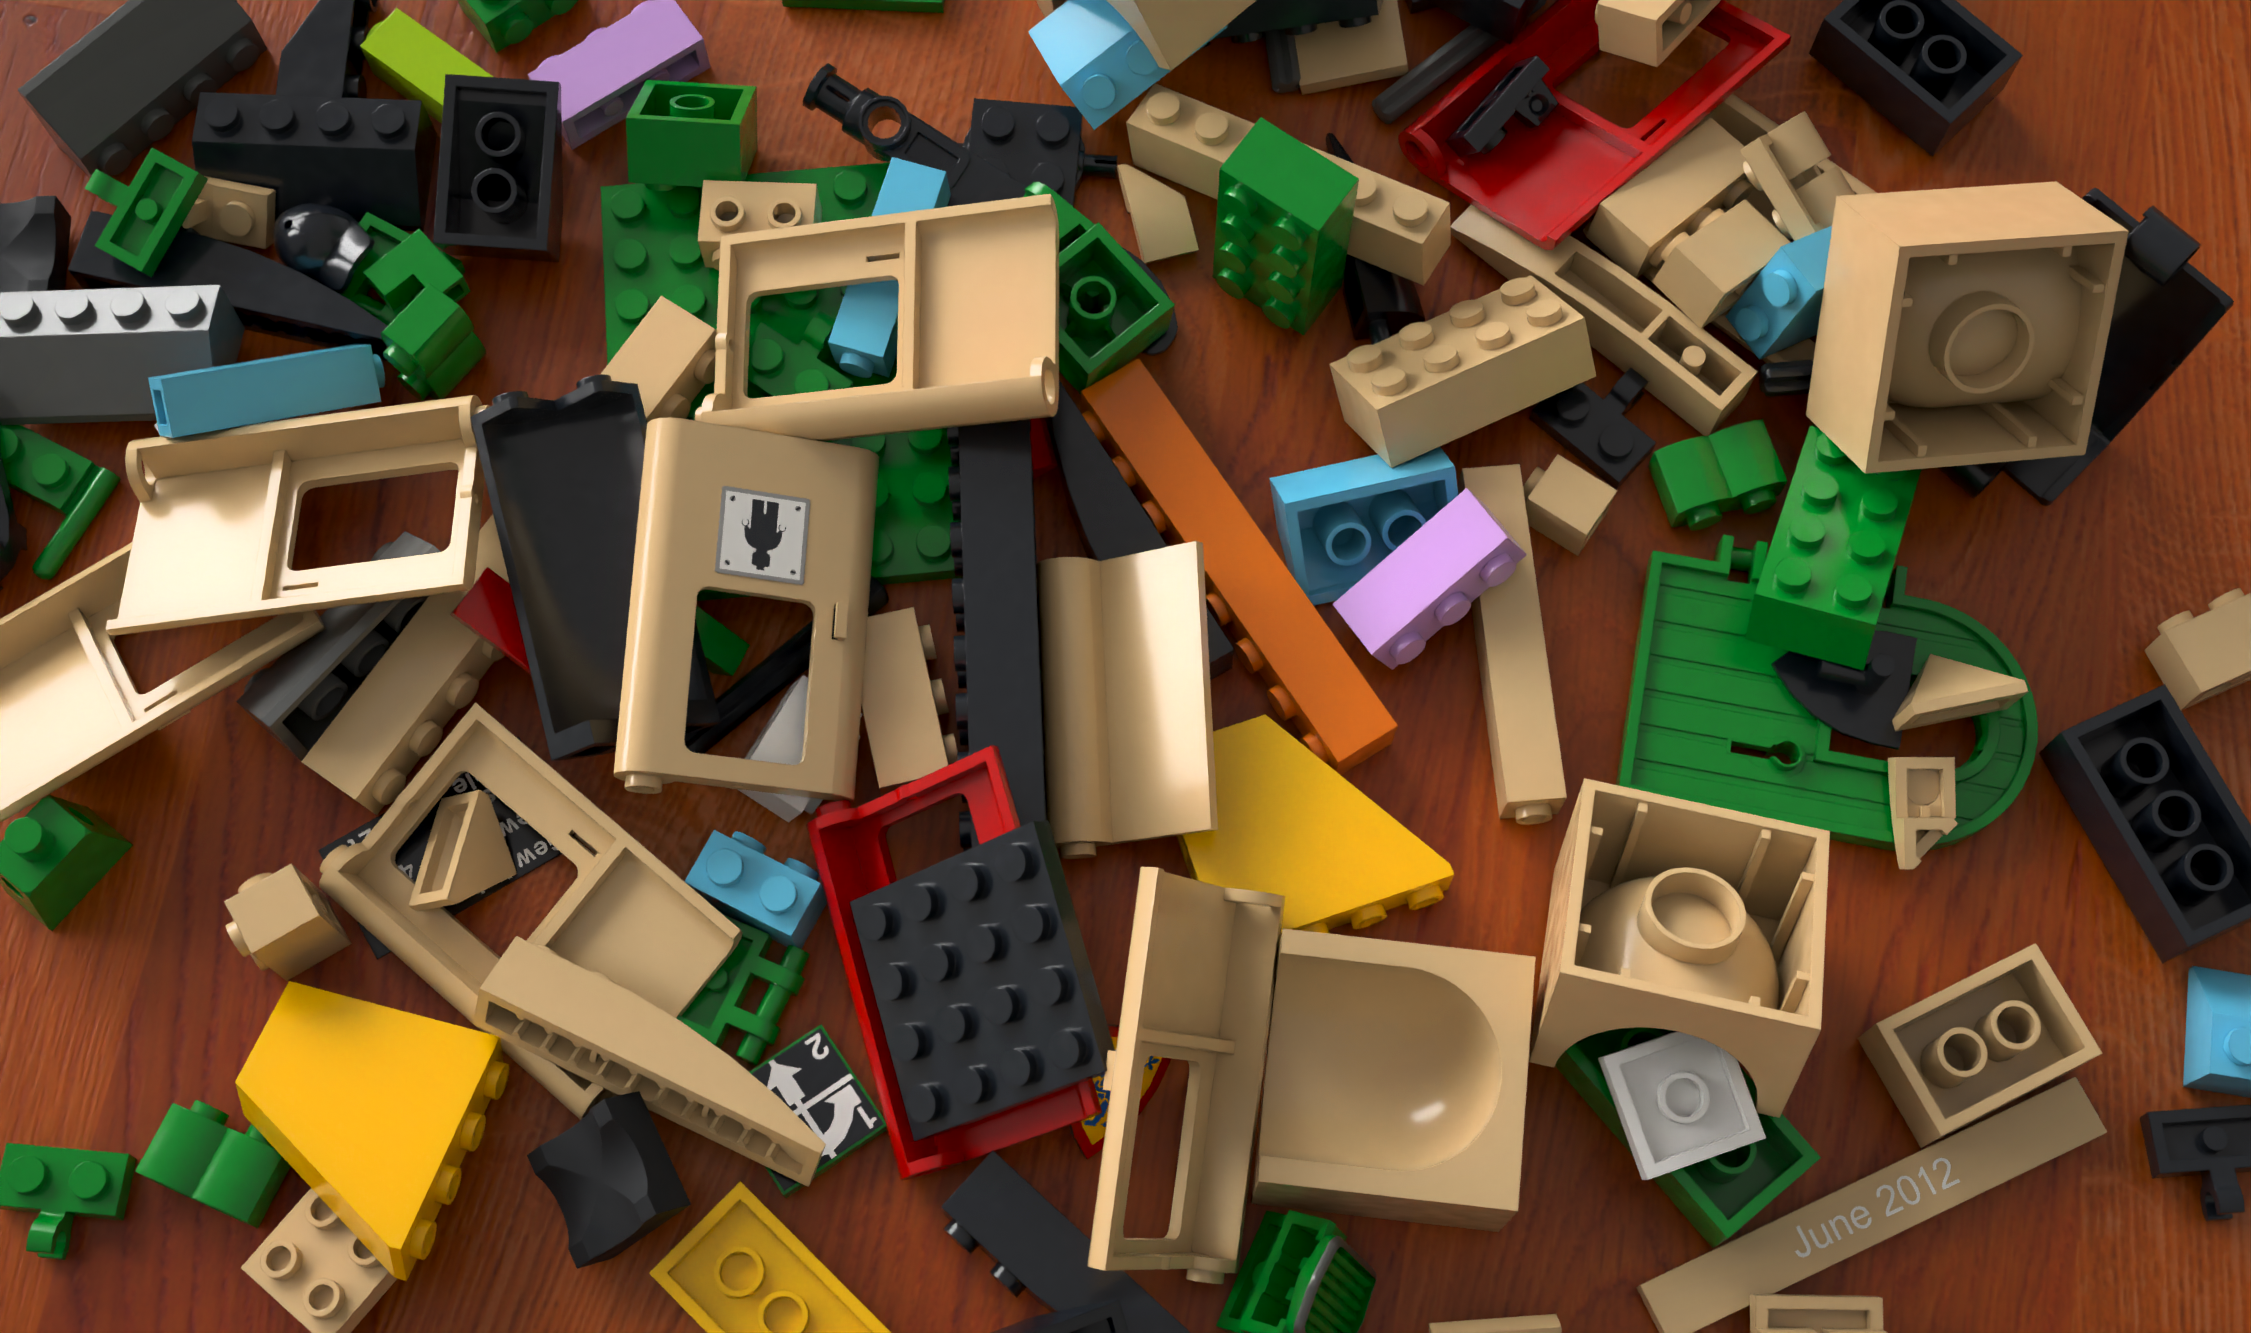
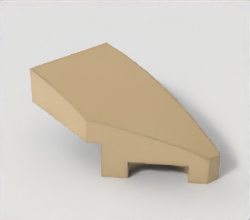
(1157, 215)
(1920, 804)

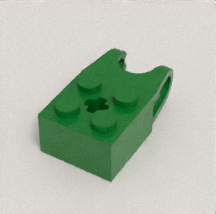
(1104, 278)

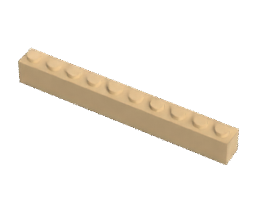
(437, 659)

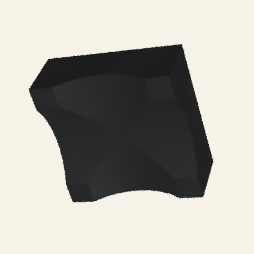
(34, 245)
(610, 1178)

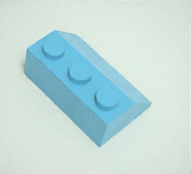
(1096, 57)
(1353, 515)
(2218, 1032)

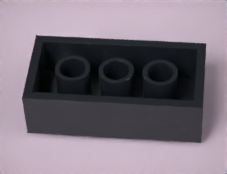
(2158, 820)

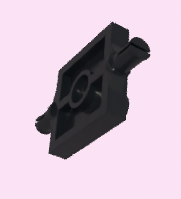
(1036, 144)

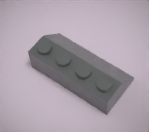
(139, 77)
(93, 349)
(317, 678)

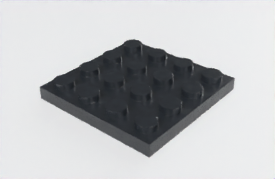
(983, 982)

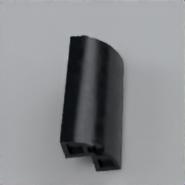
(567, 522)

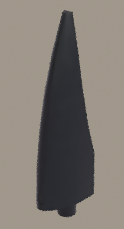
(1375, 298)

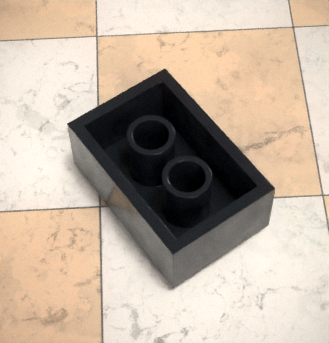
(1916, 63)

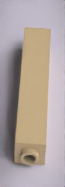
(1516, 665)

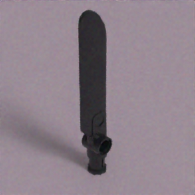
(968, 175)

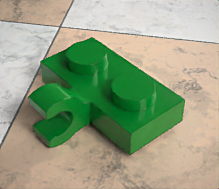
(147, 210)
(785, 368)
(62, 1186)

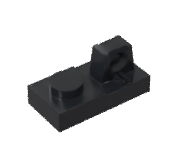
(1516, 94)

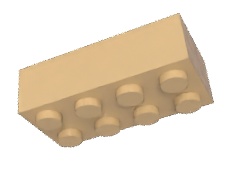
(1463, 369)

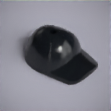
(321, 243)

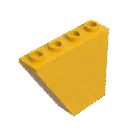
(1307, 835)
(372, 1111)

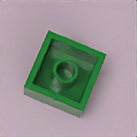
(691, 134)

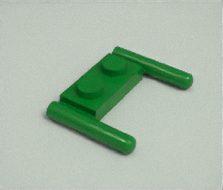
(59, 482)

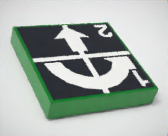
(825, 1096)

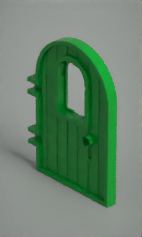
(1710, 688)

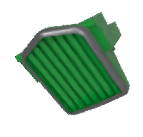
(1299, 1280)

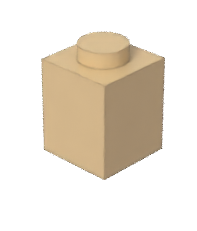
(1566, 503)

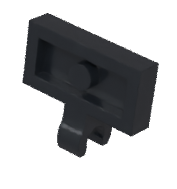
(1597, 427)
(2202, 1143)

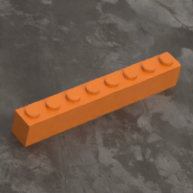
(1244, 576)

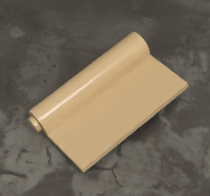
(1126, 698)

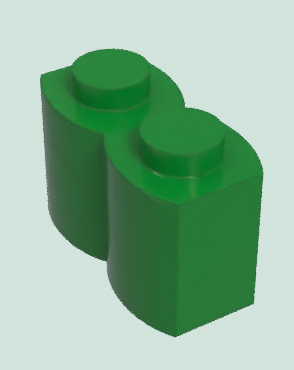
(432, 344)
(1717, 475)
(215, 1163)

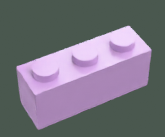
(612, 64)
(1430, 580)

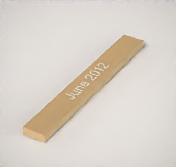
(1872, 1209)

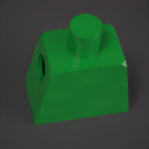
(57, 857)

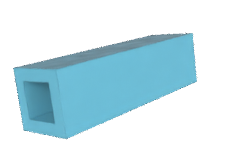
(867, 320)
(266, 389)

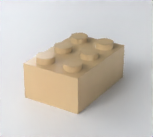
(1978, 1045)

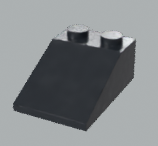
(500, 169)

